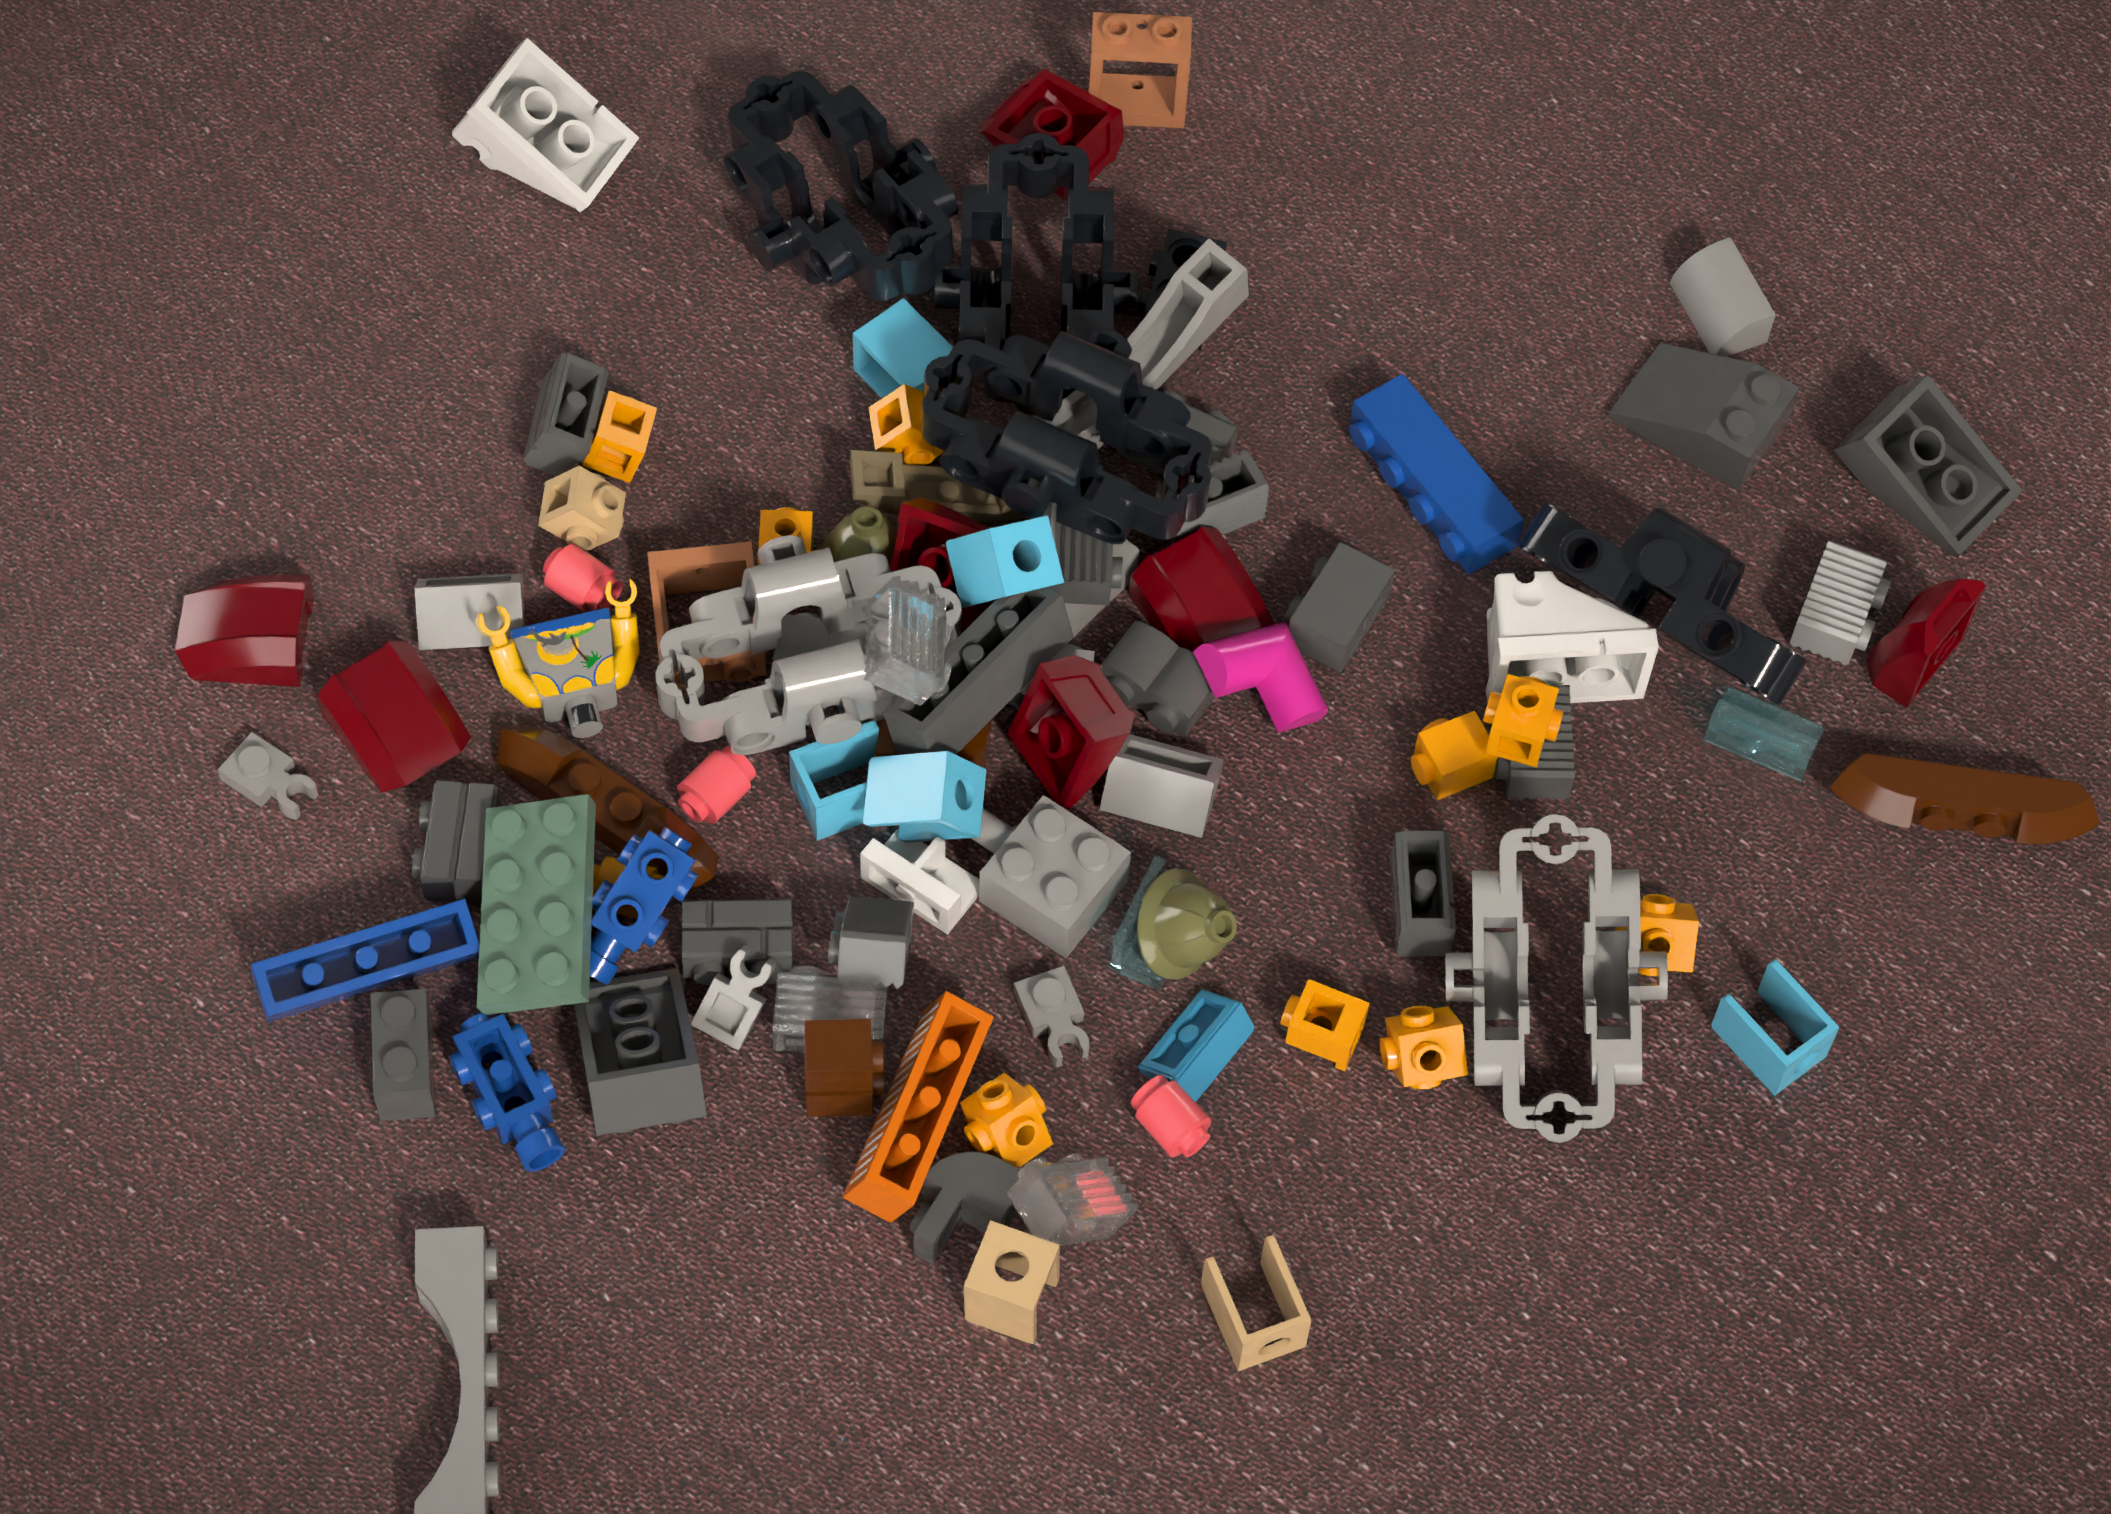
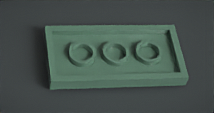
(536, 905)

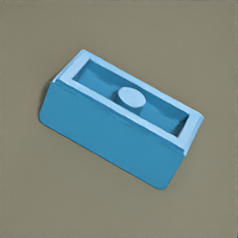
(1199, 1043)

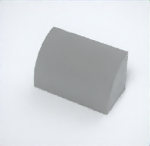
(1723, 299)
(450, 607)
(1162, 785)

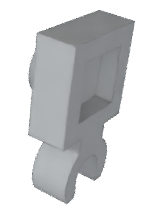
(264, 771)
(731, 1004)
(1052, 1008)

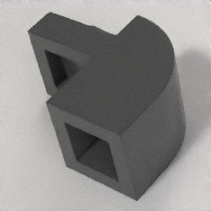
(965, 1189)

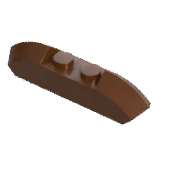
(559, 769)
(1966, 799)

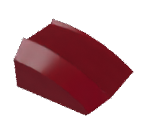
(1062, 111)
(923, 540)
(1198, 591)
(246, 630)
(1923, 638)
(393, 716)
(1070, 727)

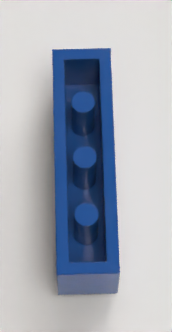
(1435, 474)
(365, 960)

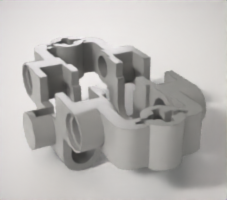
(799, 683)
(1609, 979)

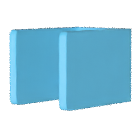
(896, 349)
(986, 566)
(822, 761)
(925, 795)
(1757, 1049)

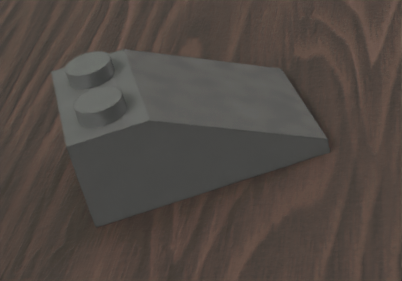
(1707, 409)
(1929, 465)
(639, 1053)

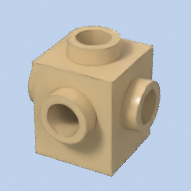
(582, 508)

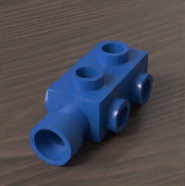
(642, 892)
(507, 1085)

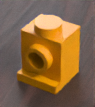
(620, 436)
(1325, 1006)

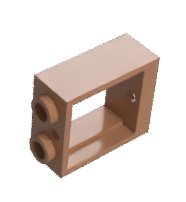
(1142, 98)
(697, 571)

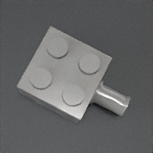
(1050, 873)

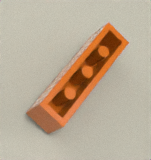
(918, 1107)

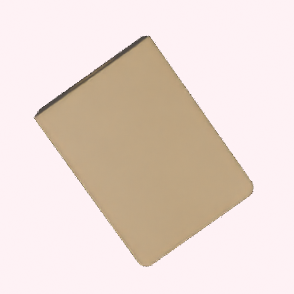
(1004, 1304)
(1250, 1349)

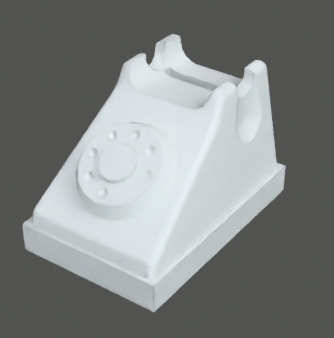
(545, 129)
(1567, 640)

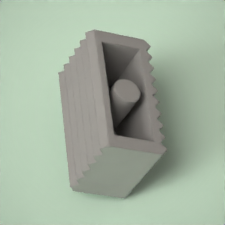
(1839, 602)

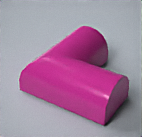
(1273, 665)

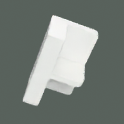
(920, 875)

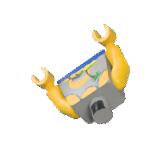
(568, 663)

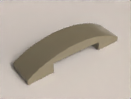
(885, 483)

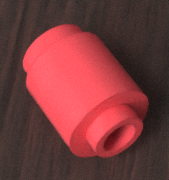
(580, 578)
(715, 785)
(1171, 1117)

